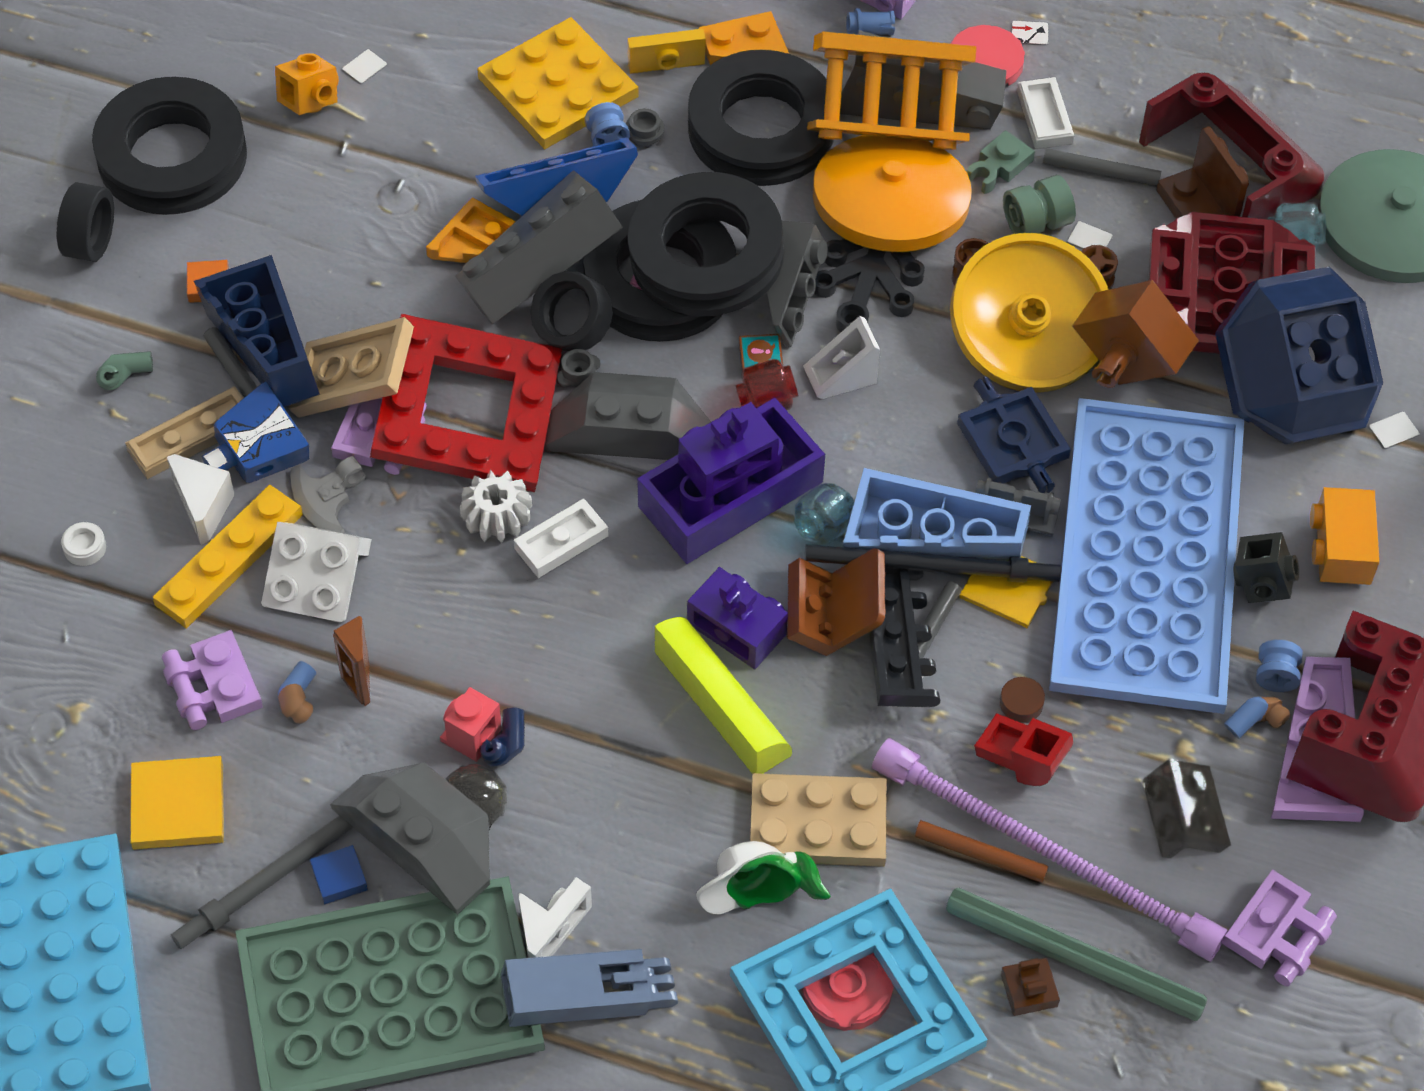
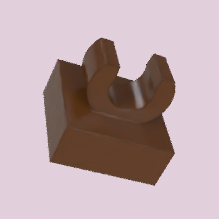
(1030, 986)

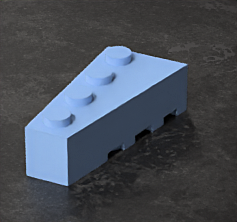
(934, 519)

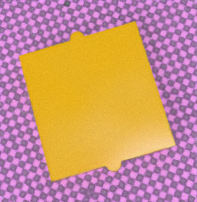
(1007, 599)

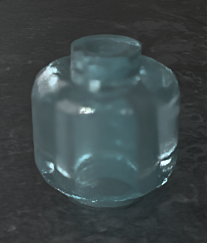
(1302, 221)
(823, 513)

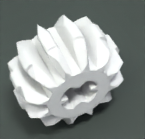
(495, 506)

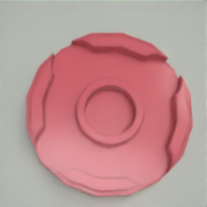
(995, 48)
(850, 999)

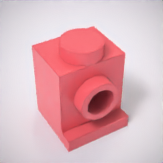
(466, 720)

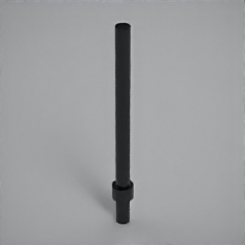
(1015, 569)

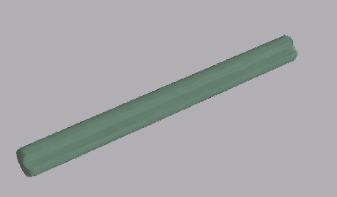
(1077, 954)

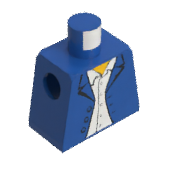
(257, 438)

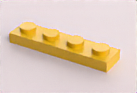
(226, 557)

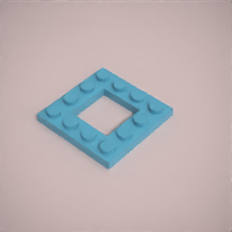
(876, 926)

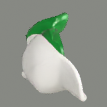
(759, 874)

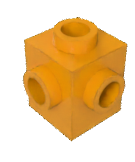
(306, 84)

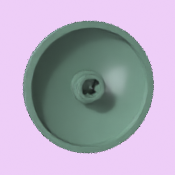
(1378, 214)

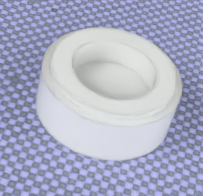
(83, 544)

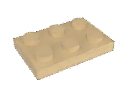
(356, 366)
(822, 816)

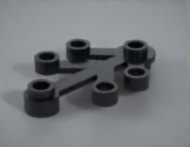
(868, 269)

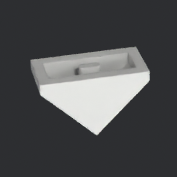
(845, 362)
(203, 491)

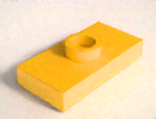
(666, 51)

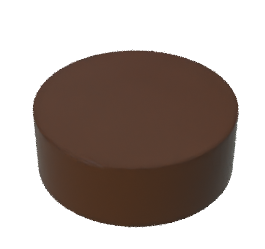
(1022, 699)

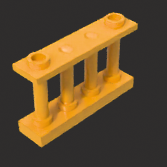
(913, 57)

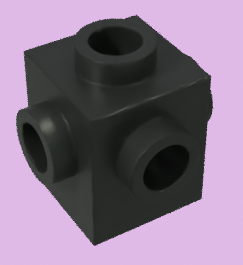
(1265, 568)

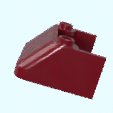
(1292, 171)

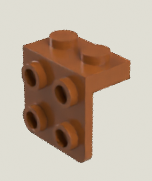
(838, 606)

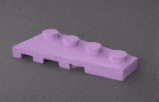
(1323, 685)

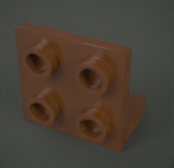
(1211, 185)

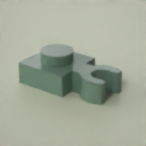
(1002, 157)

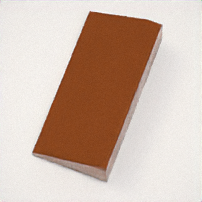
(353, 658)

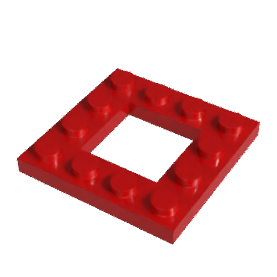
(527, 364)

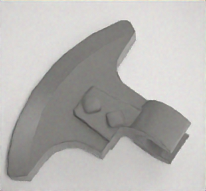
(326, 495)

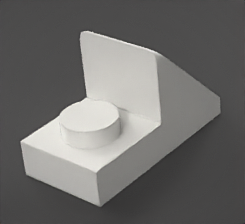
(547, 930)

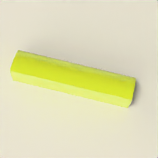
(720, 696)

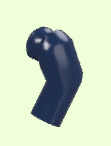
(509, 742)

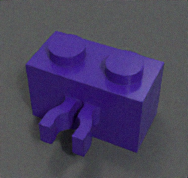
(728, 449)
(737, 617)

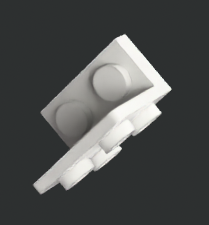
(312, 571)

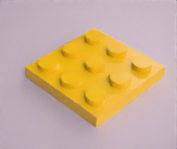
(556, 81)

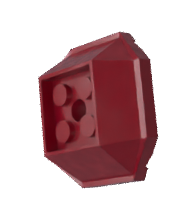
(1211, 258)

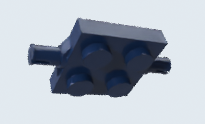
(1013, 435)

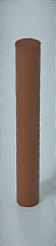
(981, 851)

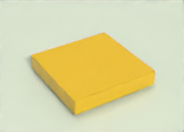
(177, 802)

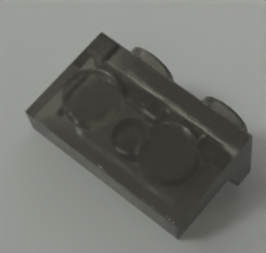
(1185, 808)

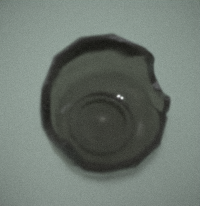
(482, 788)

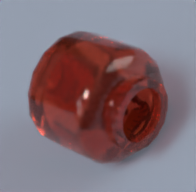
(765, 382)

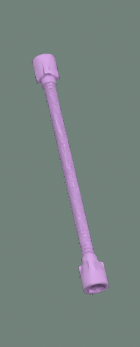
(1196, 932)

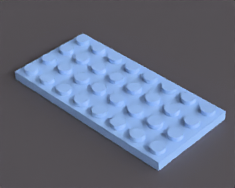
(1149, 556)

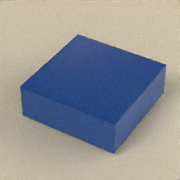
(338, 874)

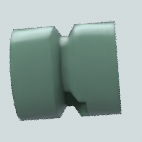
(1046, 204)

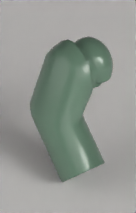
(121, 366)

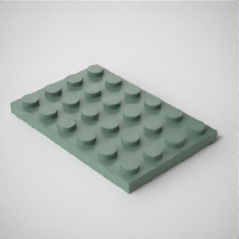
(383, 991)

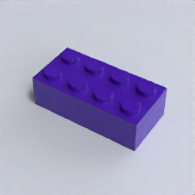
(700, 524)

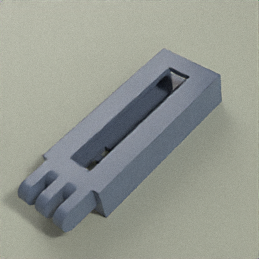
(572, 987)

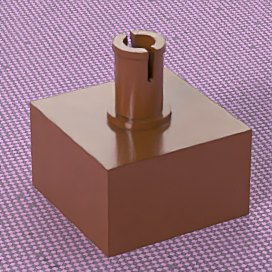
(1134, 334)

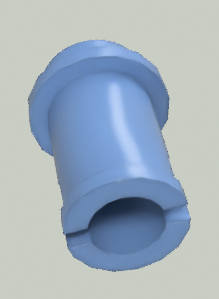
(871, 22)

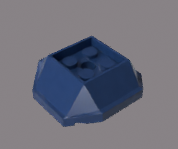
(1270, 364)

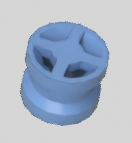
(606, 123)
(1279, 665)

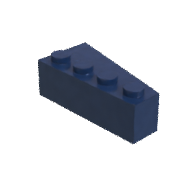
(259, 325)

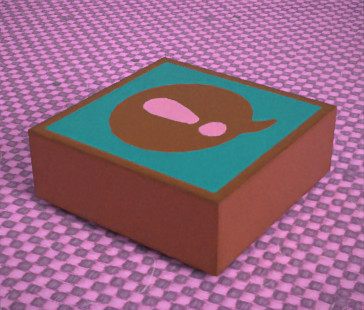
(759, 348)

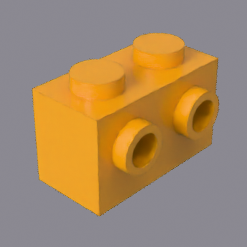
(1345, 535)

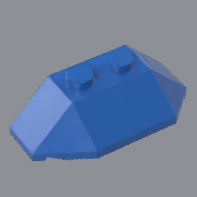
(528, 183)

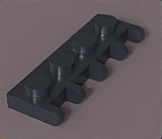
(895, 646)

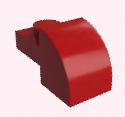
(1029, 749)

